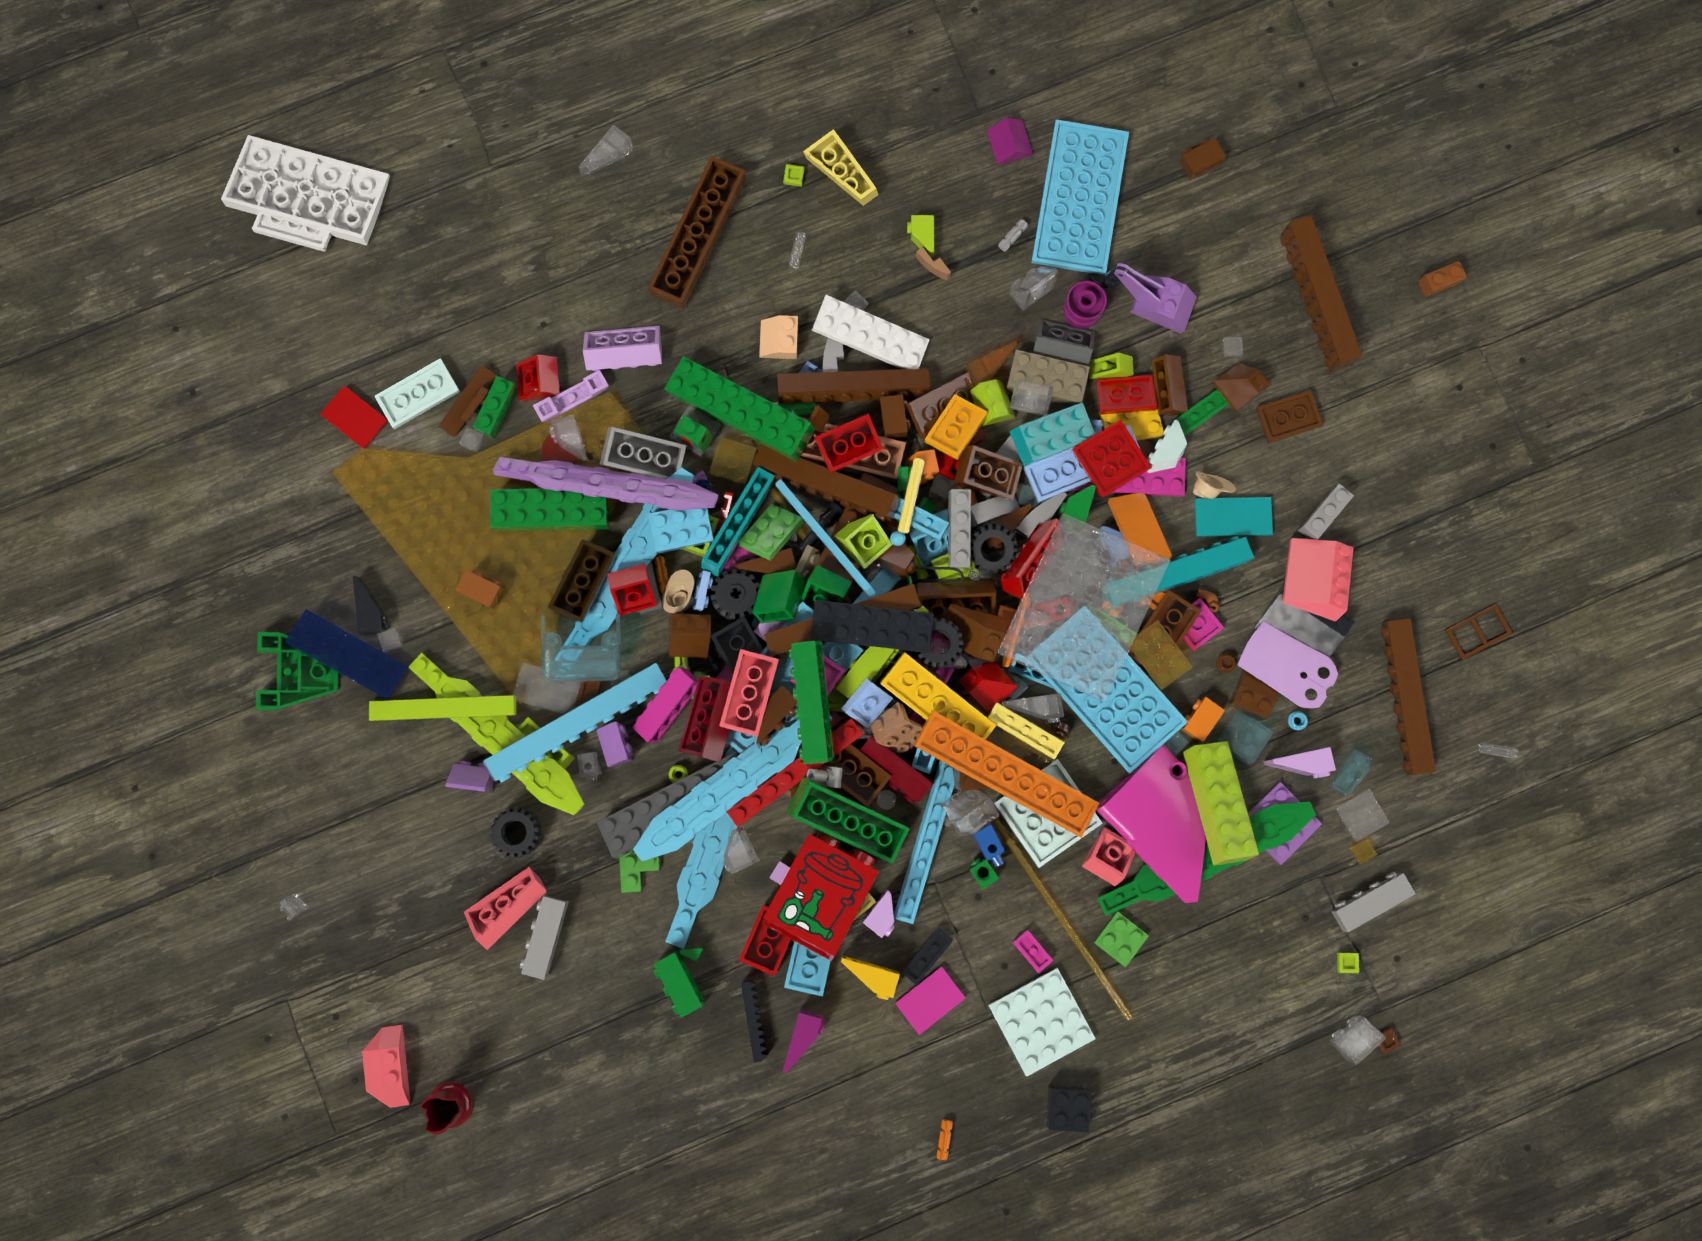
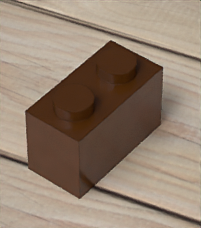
(1203, 158)

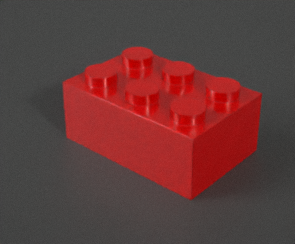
(764, 946)

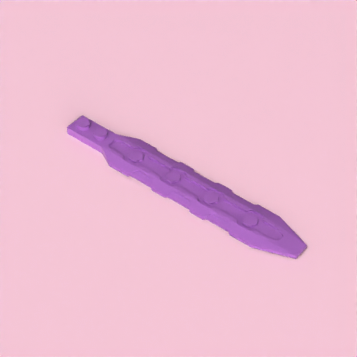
(603, 482)

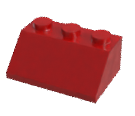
(848, 443)

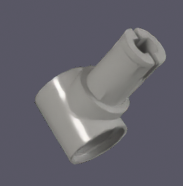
(828, 776)

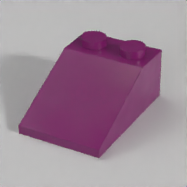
(805, 1033)

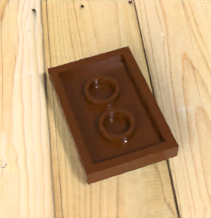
(1289, 417)

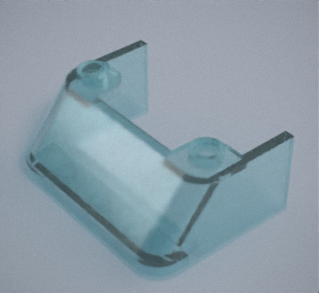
(581, 662)

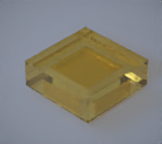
(1363, 851)

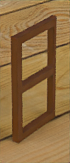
(1472, 620)

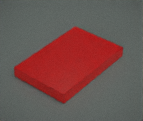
(1126, 394)
(354, 417)

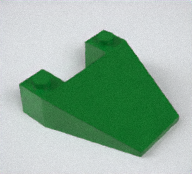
(297, 676)

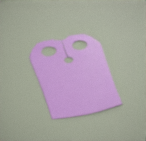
(1281, 659)

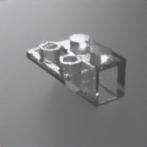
(969, 811)

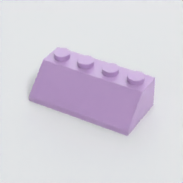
(622, 348)

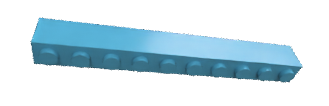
(574, 722)

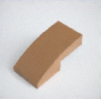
(936, 267)

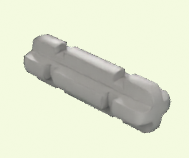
(1012, 235)

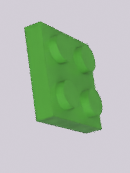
(1121, 939)

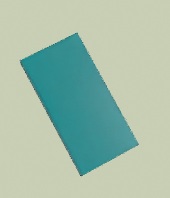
(1233, 517)

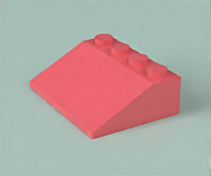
(1318, 577)

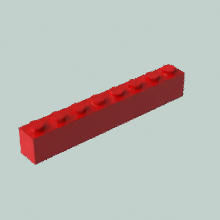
(790, 776)

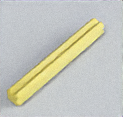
(911, 495)

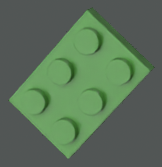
(770, 532)

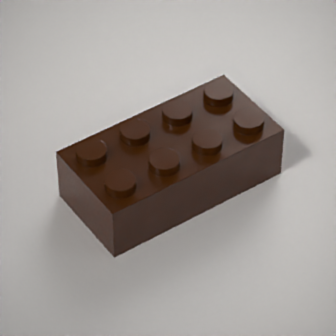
(1174, 615)

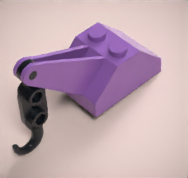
(1155, 297)

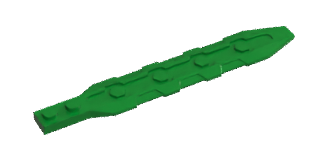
(1270, 829)

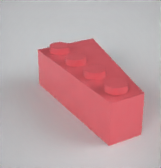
(503, 907)

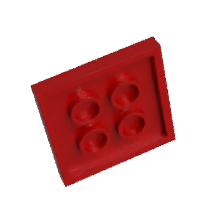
(1111, 459)

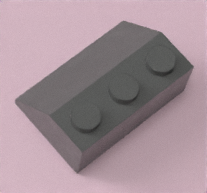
(1064, 342)

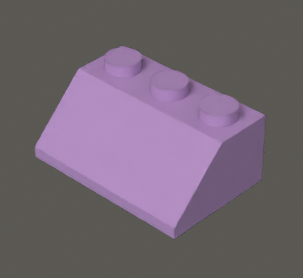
(881, 917)

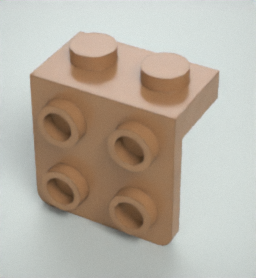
(895, 729)

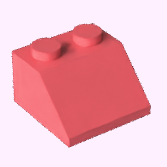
(1109, 857)

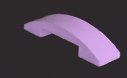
(572, 397)

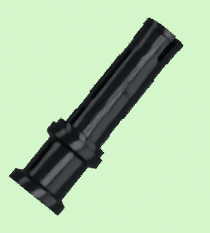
(825, 521)

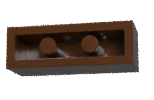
(1169, 385)

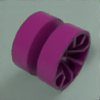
(1084, 304)

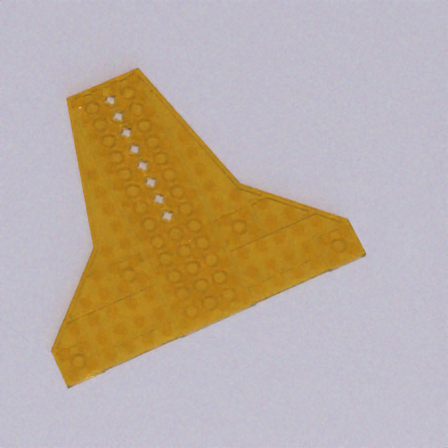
(439, 524)

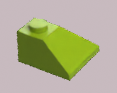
(863, 540)

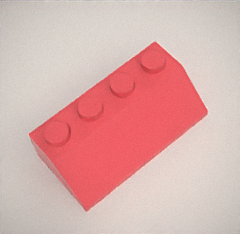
(749, 692)

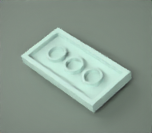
(417, 393)

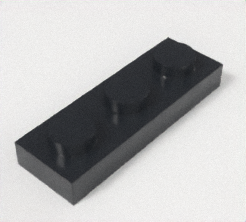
(927, 956)

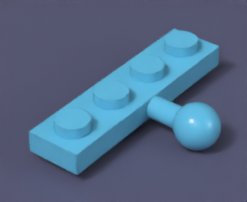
(921, 521)

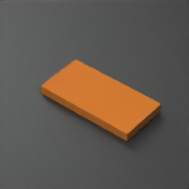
(1139, 523)

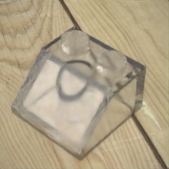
(568, 435)
(739, 851)
(1357, 1039)

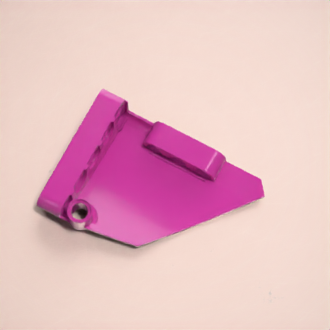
(1160, 821)

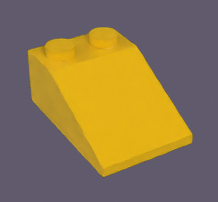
(877, 978)

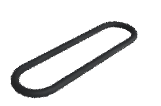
(938, 580)

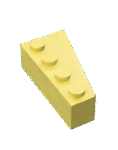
(839, 165)

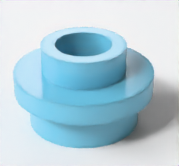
(1303, 720)

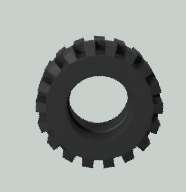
(993, 562)
(954, 652)
(500, 827)

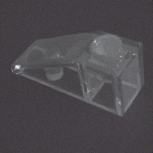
(608, 150)

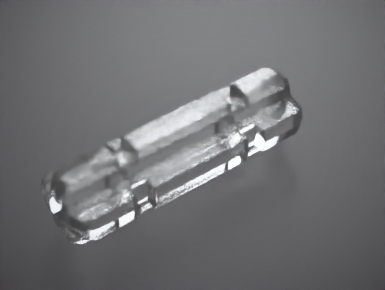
(797, 250)
(975, 574)
(1498, 750)

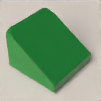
(927, 505)
(692, 953)

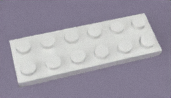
(870, 334)

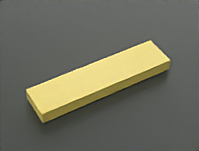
(1025, 731)

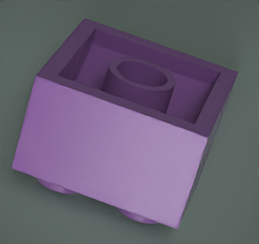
(470, 777)

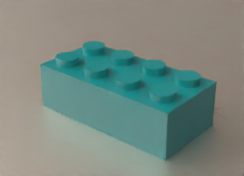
(1052, 434)

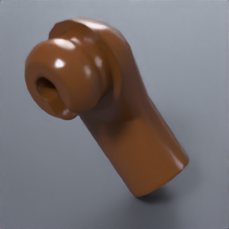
(1210, 599)

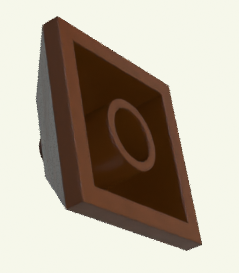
(1241, 385)

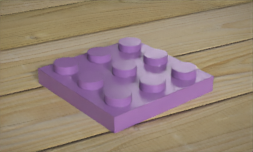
(1281, 795)

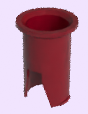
(447, 1091)

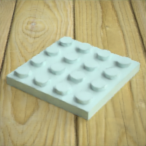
(1037, 834)
(1041, 1022)

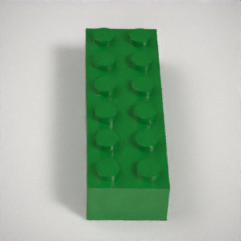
(546, 510)
(812, 702)
(847, 820)

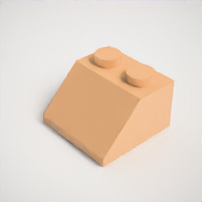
(779, 337)

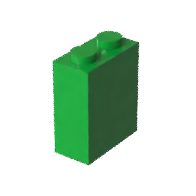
(778, 596)

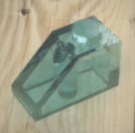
(1351, 772)

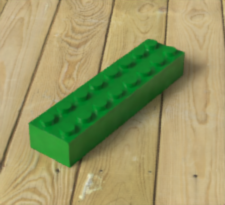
(740, 409)

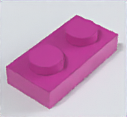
(1032, 951)

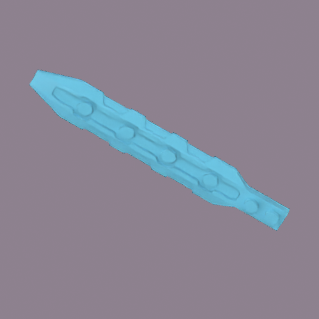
(635, 549)
(718, 793)
(701, 874)

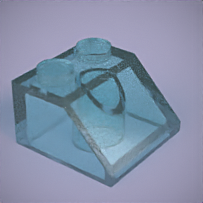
(1245, 737)

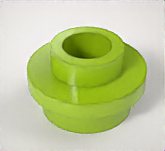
(674, 769)

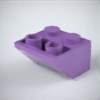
(614, 744)

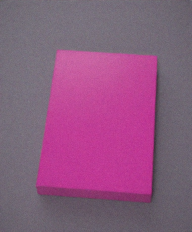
(930, 1000)

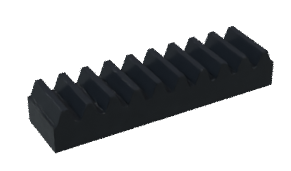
(753, 1023)

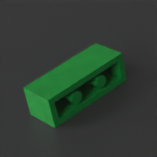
(495, 407)

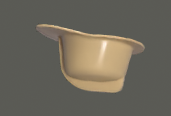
(1211, 486)
(678, 593)

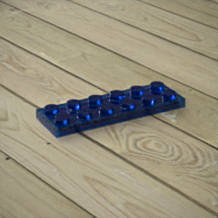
(346, 654)

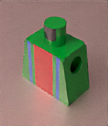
(692, 434)

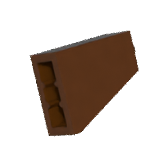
(896, 559)

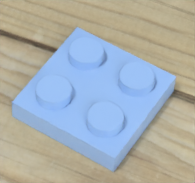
(700, 599)
(867, 703)

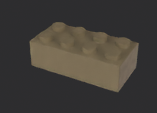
(1065, 377)

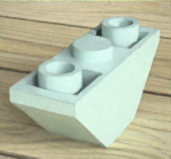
(1169, 449)

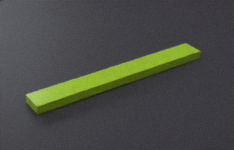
(442, 708)

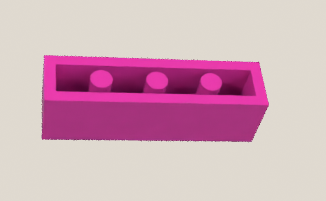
(666, 705)

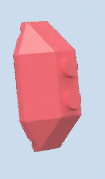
(386, 1067)

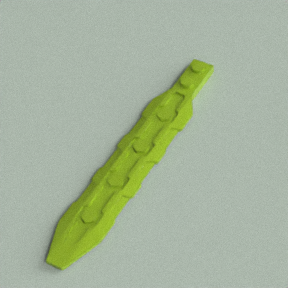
(544, 779)

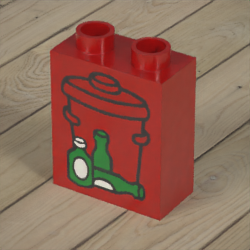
(821, 895)

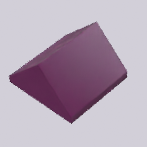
(1009, 140)

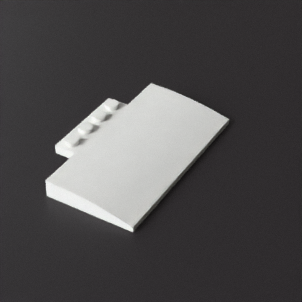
(304, 194)

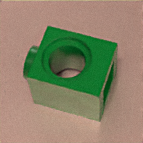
(989, 879)

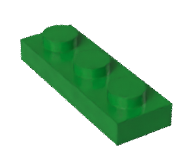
(1202, 412)

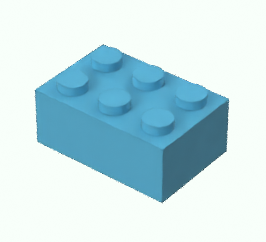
(680, 529)

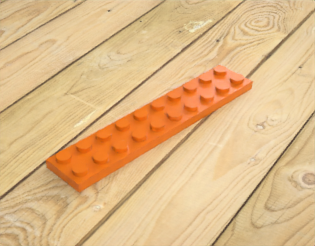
(1006, 774)

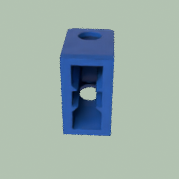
(986, 837)

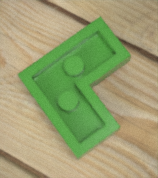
(631, 870)

